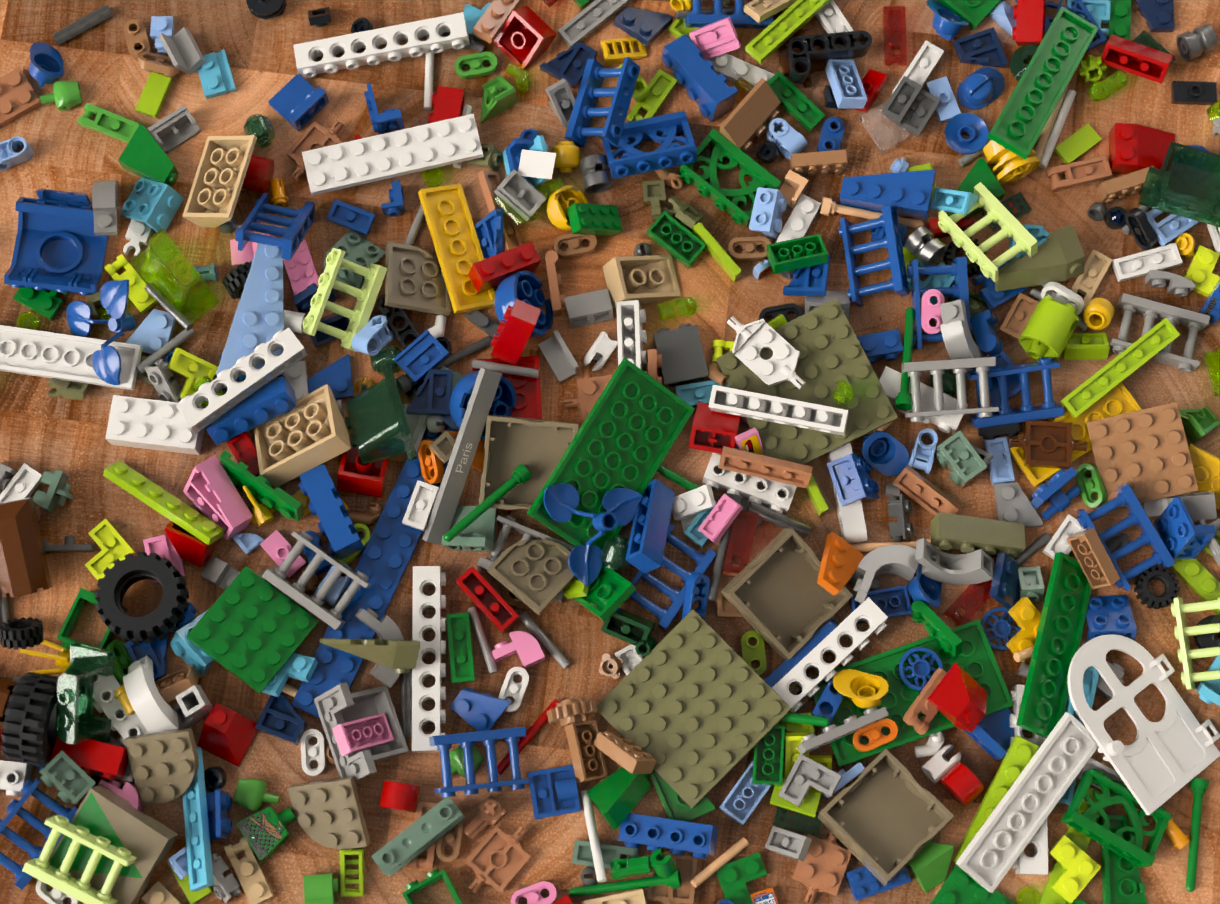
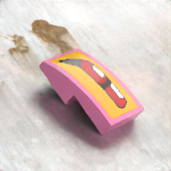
(750, 441)

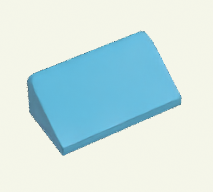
(953, 201)

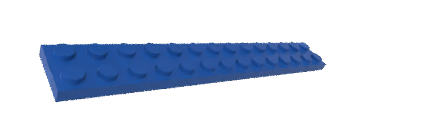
(385, 564)

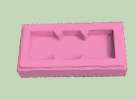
(720, 518)
(278, 549)

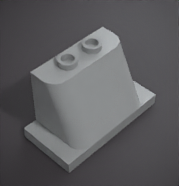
(341, 706)

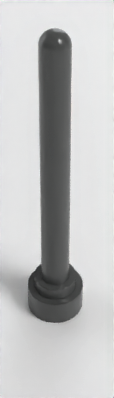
(405, 383)
(721, 554)

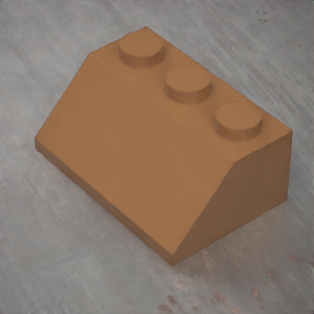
(751, 116)

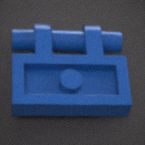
(991, 297)

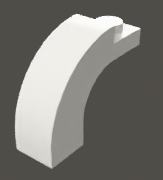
(146, 699)

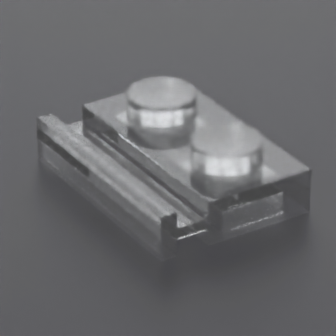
(882, 130)

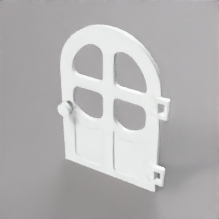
(1165, 751)

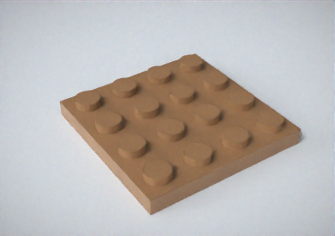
(1144, 451)

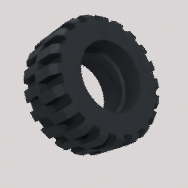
(125, 574)
(31, 720)

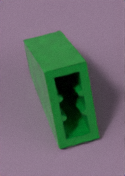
(147, 159)
(980, 173)
(619, 795)

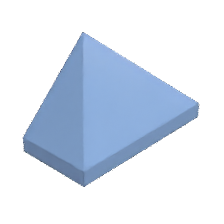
(1003, 16)

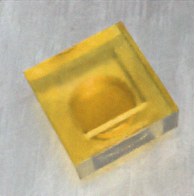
(743, 88)

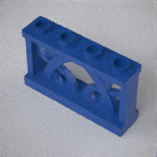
(659, 129)

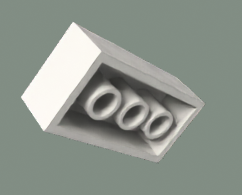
(151, 426)

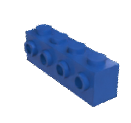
(882, 345)
(260, 407)
(650, 527)
(669, 834)

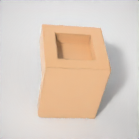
(793, 187)

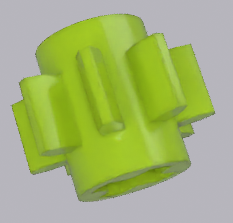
(1092, 69)

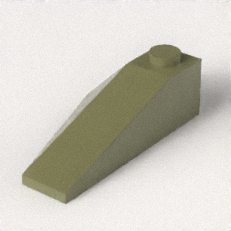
(1056, 261)
(389, 653)

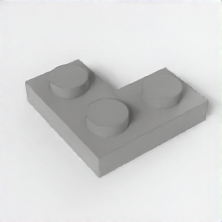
(808, 774)

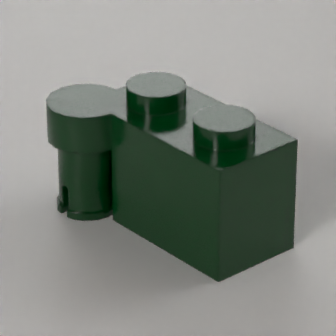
(631, 629)

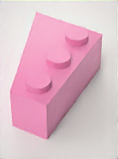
(217, 497)

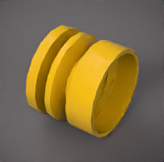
(1008, 165)

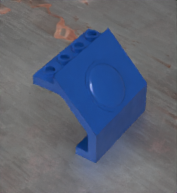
(56, 247)

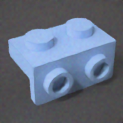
(767, 212)

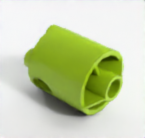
(1049, 329)

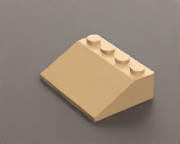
(219, 179)
(301, 437)

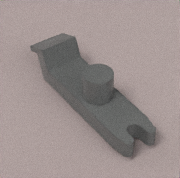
(482, 322)
(68, 547)

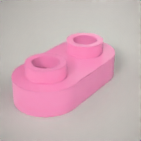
(930, 311)
(533, 894)

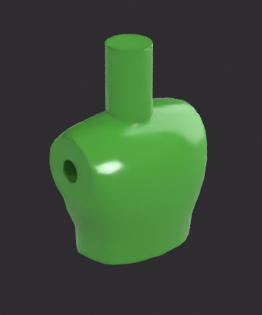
(65, 95)
(457, 760)
(252, 792)

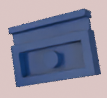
(421, 356)

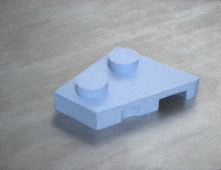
(153, 331)

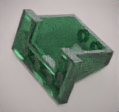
(1185, 185)
(379, 421)
(75, 696)

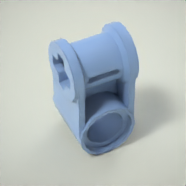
(788, 140)
(8, 152)
(372, 337)
(921, 454)
(337, 590)

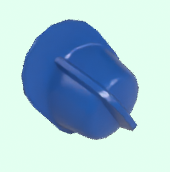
(945, 21)
(45, 63)
(980, 88)
(885, 453)
(925, 589)

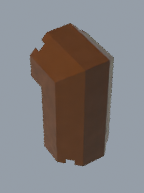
(21, 550)

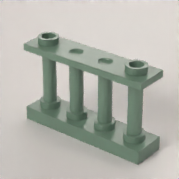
(418, 837)

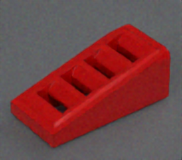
(934, 228)

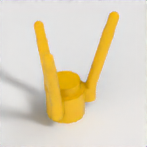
(261, 514)
(62, 658)

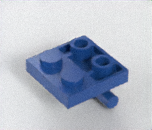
(1054, 495)

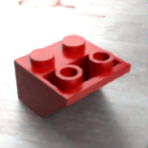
(713, 429)

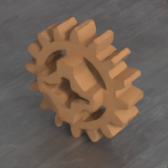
(572, 711)

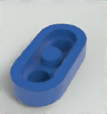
(830, 135)

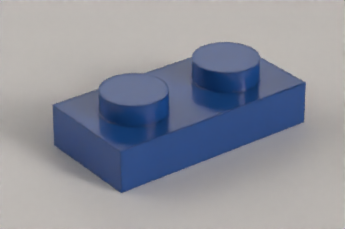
(351, 217)

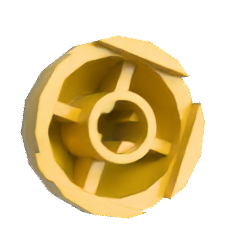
(559, 202)

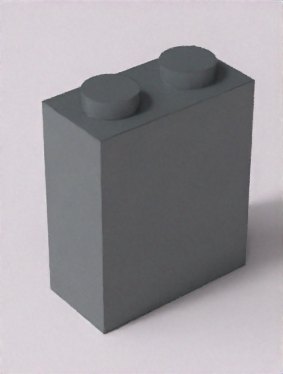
(681, 356)

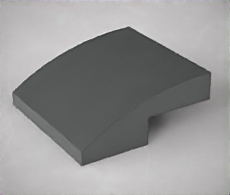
(911, 106)

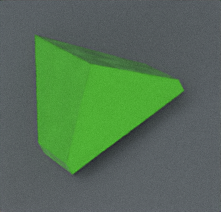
(496, 97)
(1198, 422)
(931, 865)

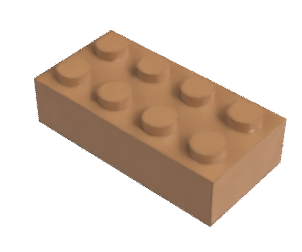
(819, 162)
(1122, 186)
(1093, 558)
(177, 682)
(625, 752)
(586, 758)

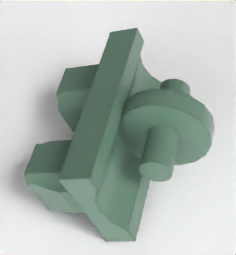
(57, 492)

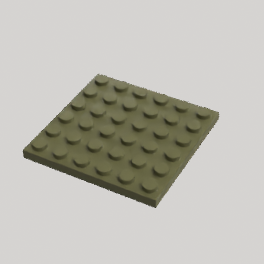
(827, 355)
(693, 708)

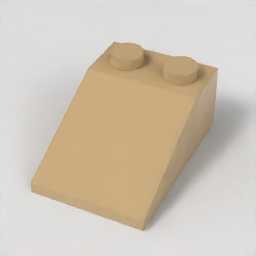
(641, 279)

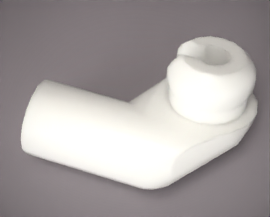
(439, 328)
(932, 746)

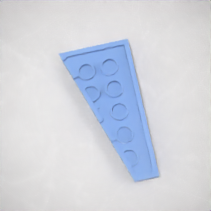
(259, 309)

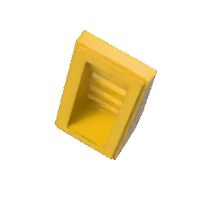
(621, 42)

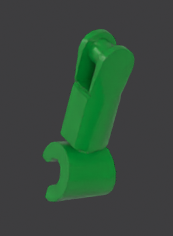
(663, 865)

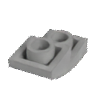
(1175, 283)

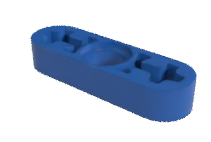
(691, 592)

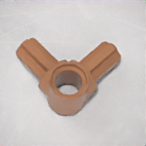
(489, 812)

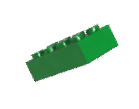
(594, 219)
(676, 239)
(797, 253)
(768, 758)

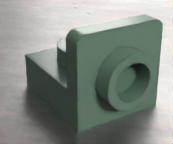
(1031, 583)

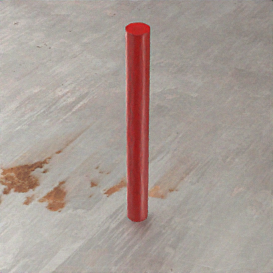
(530, 733)

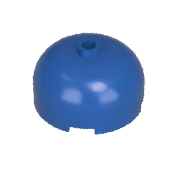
(526, 288)
(502, 404)

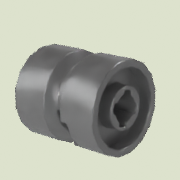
(1200, 41)
(594, 170)
(923, 245)

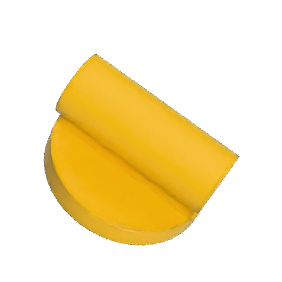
(1185, 244)

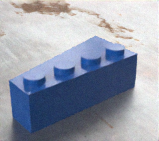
(699, 78)
(905, 191)
(331, 512)

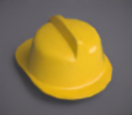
(861, 687)

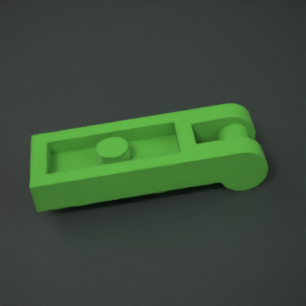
(108, 123)

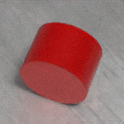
(259, 174)
(962, 784)
(399, 796)

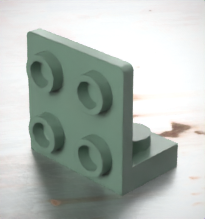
(357, 251)
(960, 459)
(478, 535)
(66, 778)

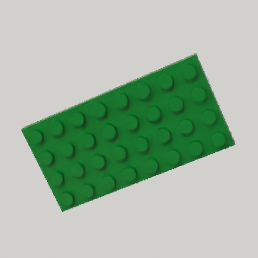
(615, 448)
(975, 659)

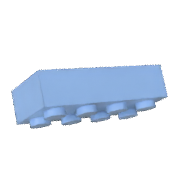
(846, 84)
(743, 797)

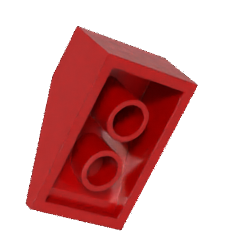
(1137, 147)

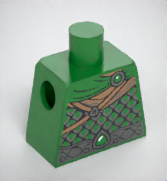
(266, 830)

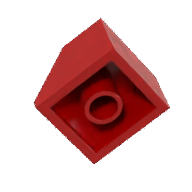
(524, 37)
(359, 477)

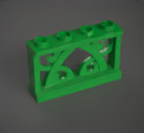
(738, 158)
(1086, 823)

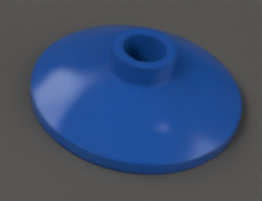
(966, 124)

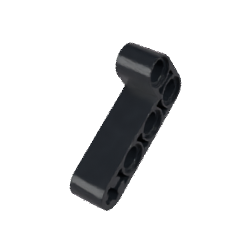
(855, 45)
(408, 331)

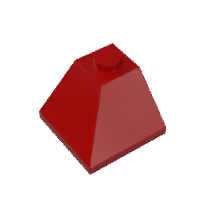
(189, 546)
(960, 699)
(227, 734)

